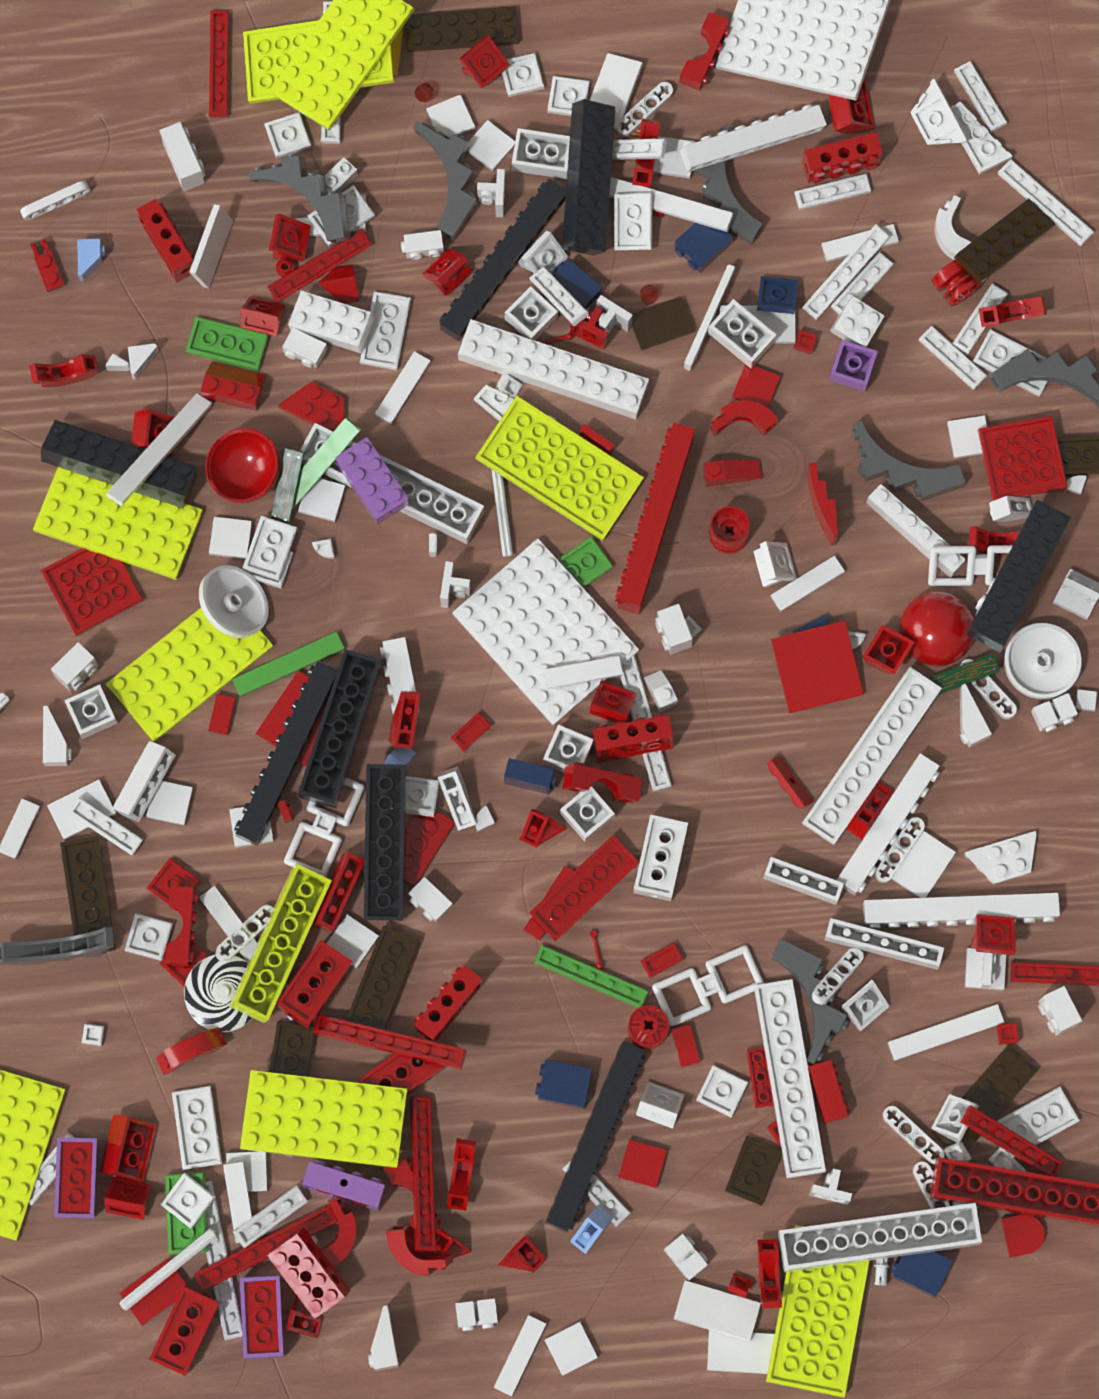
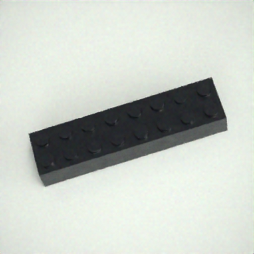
(588, 177)
(110, 458)
(1018, 576)
(340, 728)
(385, 842)

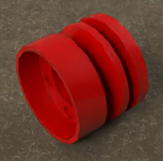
(959, 285)
(730, 520)
(648, 1038)

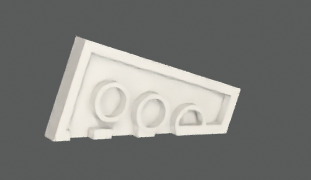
(981, 146)
(494, 402)

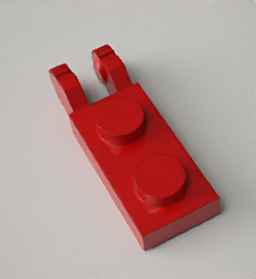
(47, 267)

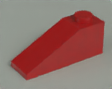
(730, 471)
(404, 720)
(870, 810)

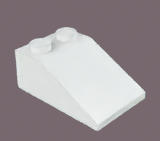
(383, 1349)

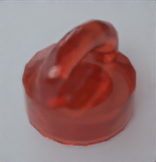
(424, 92)
(649, 294)

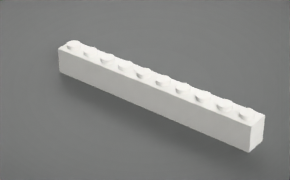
(959, 909)

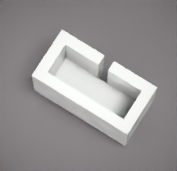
(305, 348)
(1052, 714)
(430, 900)
(686, 1257)
(477, 1313)

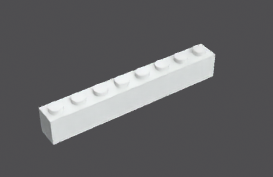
(752, 138)
(887, 824)

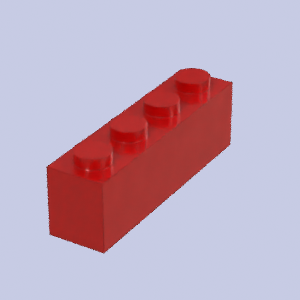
(338, 891)

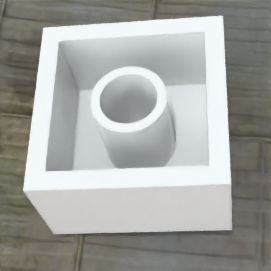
(531, 314)
(857, 322)
(674, 629)
(75, 668)
(90, 711)
(567, 748)
(587, 813)
(1059, 1011)

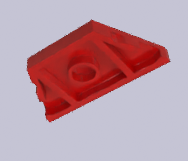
(316, 406)

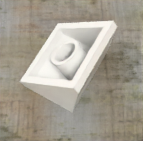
(865, 1006)
(949, 1118)

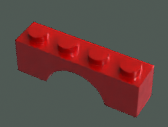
(695, 71)
(623, 787)
(179, 951)
(403, 1177)

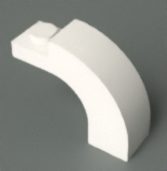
(945, 235)

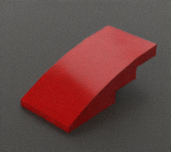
(823, 507)

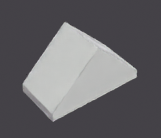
(140, 357)

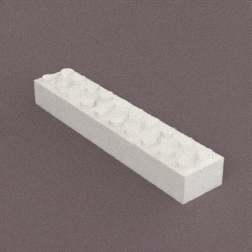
(553, 369)
(428, 500)
(879, 1237)

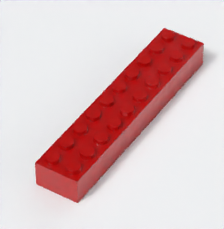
(654, 522)
(1016, 1191)

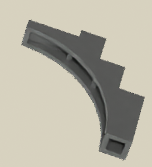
(451, 152)
(719, 192)
(329, 205)
(1053, 369)
(900, 475)
(59, 949)
(803, 968)

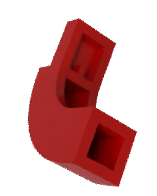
(644, 167)
(1012, 311)
(64, 373)
(746, 411)
(983, 539)
(190, 1049)
(461, 1174)
(346, 1235)
(403, 1249)
(769, 1273)

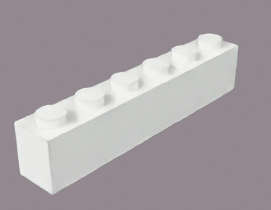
(913, 528)
(884, 943)

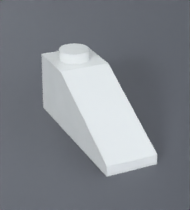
(972, 723)
(54, 745)
(457, 797)

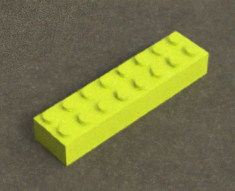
(280, 943)

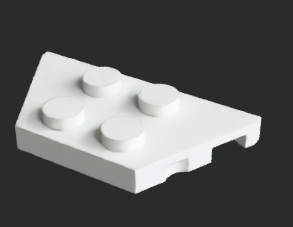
(937, 118)
(1005, 858)

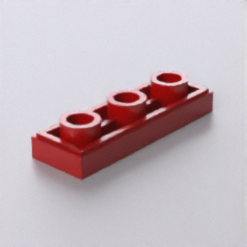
(789, 782)
(761, 1089)

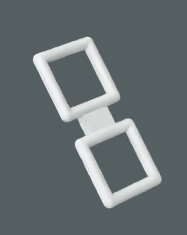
(976, 565)
(323, 827)
(707, 985)

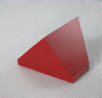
(341, 284)
(540, 828)
(448, 1245)
(523, 1256)
(302, 1321)

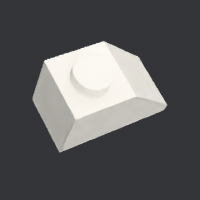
(1010, 508)
(661, 691)

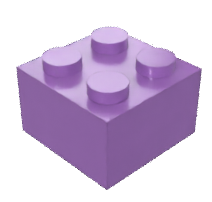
(853, 365)

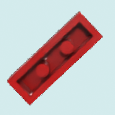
(828, 1092)

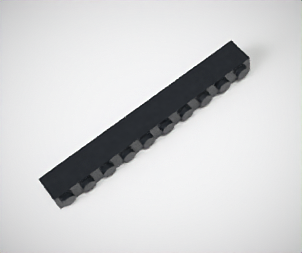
(503, 259)
(287, 753)
(593, 1139)

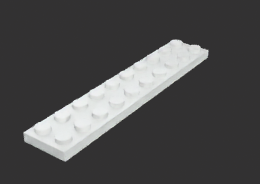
(871, 756)
(789, 1079)

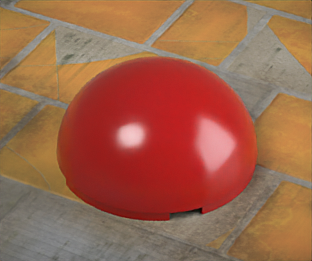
(243, 465)
(938, 627)

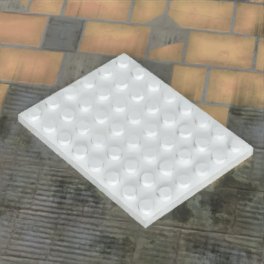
(804, 42)
(539, 620)

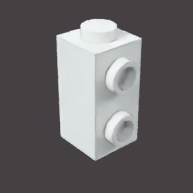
(340, 176)
(422, 245)

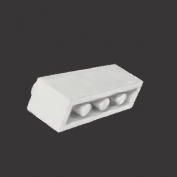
(397, 668)
(144, 781)
(803, 880)

